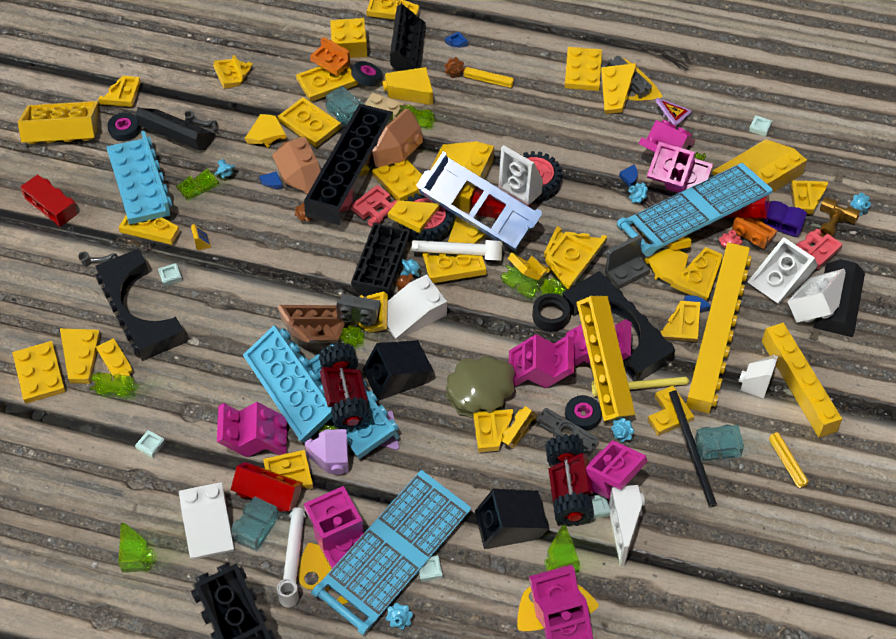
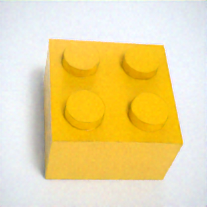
(350, 35)

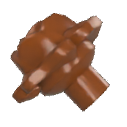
(454, 67)
(300, 212)
(403, 281)

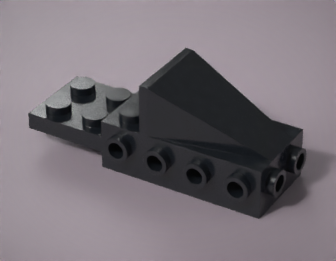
(230, 605)

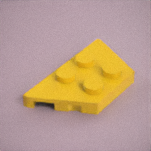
(573, 255)

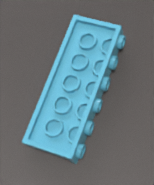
(139, 180)
(289, 381)
(374, 433)

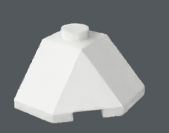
(758, 375)

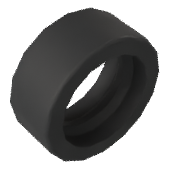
(551, 300)

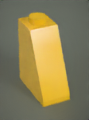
(409, 86)

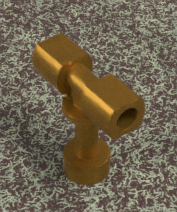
(836, 214)

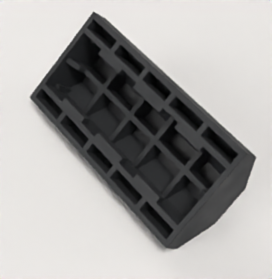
(407, 40)
(174, 128)
(380, 259)
(845, 316)

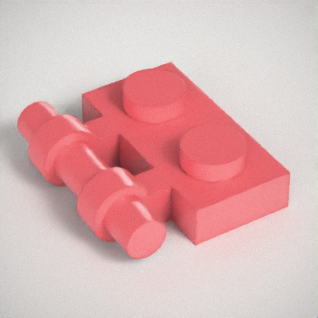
(370, 202)
(824, 247)

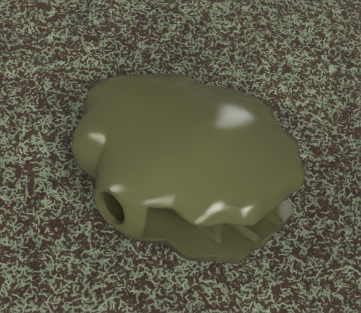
(480, 385)

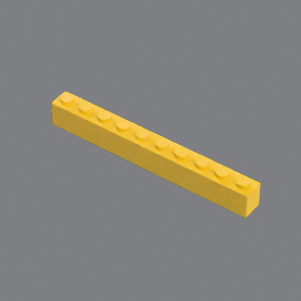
(717, 329)

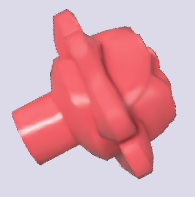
(731, 237)

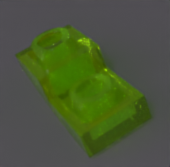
(200, 184)

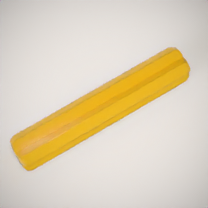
(488, 77)
(788, 460)

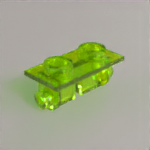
(423, 116)
(527, 285)
(120, 385)

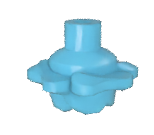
(224, 169)
(638, 192)
(861, 203)
(410, 267)
(622, 429)
(399, 615)

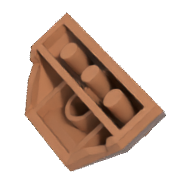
(398, 139)
(297, 164)
(312, 322)

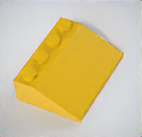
(59, 122)
(476, 158)
(770, 162)

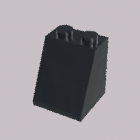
(396, 368)
(510, 517)

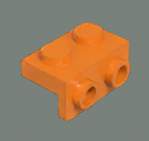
(331, 56)
(754, 231)

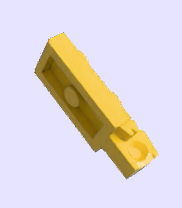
(114, 358)

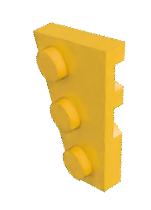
(616, 84)

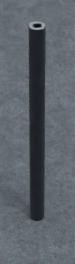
(693, 449)

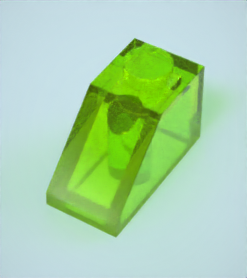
(133, 551)
(562, 552)

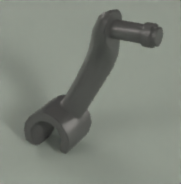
(189, 117)
(86, 260)

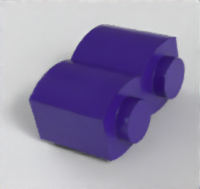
(785, 218)

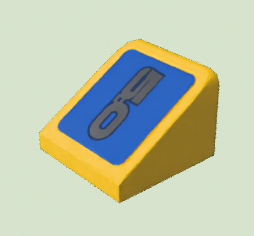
(200, 238)

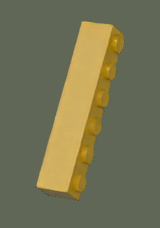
(605, 358)
(802, 380)

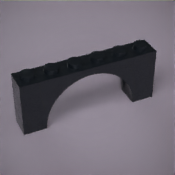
(147, 336)
(653, 349)

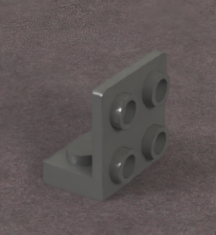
(624, 263)
(357, 309)

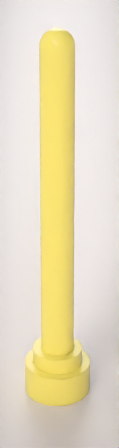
(650, 383)

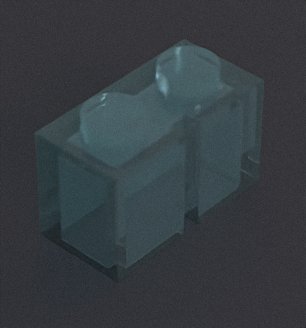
(341, 104)
(724, 439)
(255, 524)

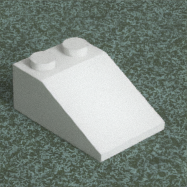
(519, 176)
(783, 271)
(818, 296)
(415, 307)
(624, 516)
(206, 521)

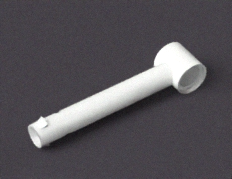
(491, 249)
(292, 559)

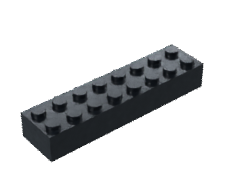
(347, 166)

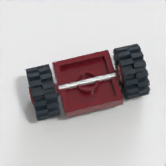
(344, 387)
(569, 480)

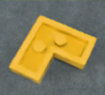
(667, 419)

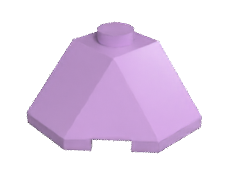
(330, 451)

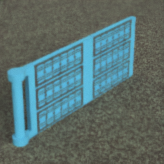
(696, 207)
(393, 550)

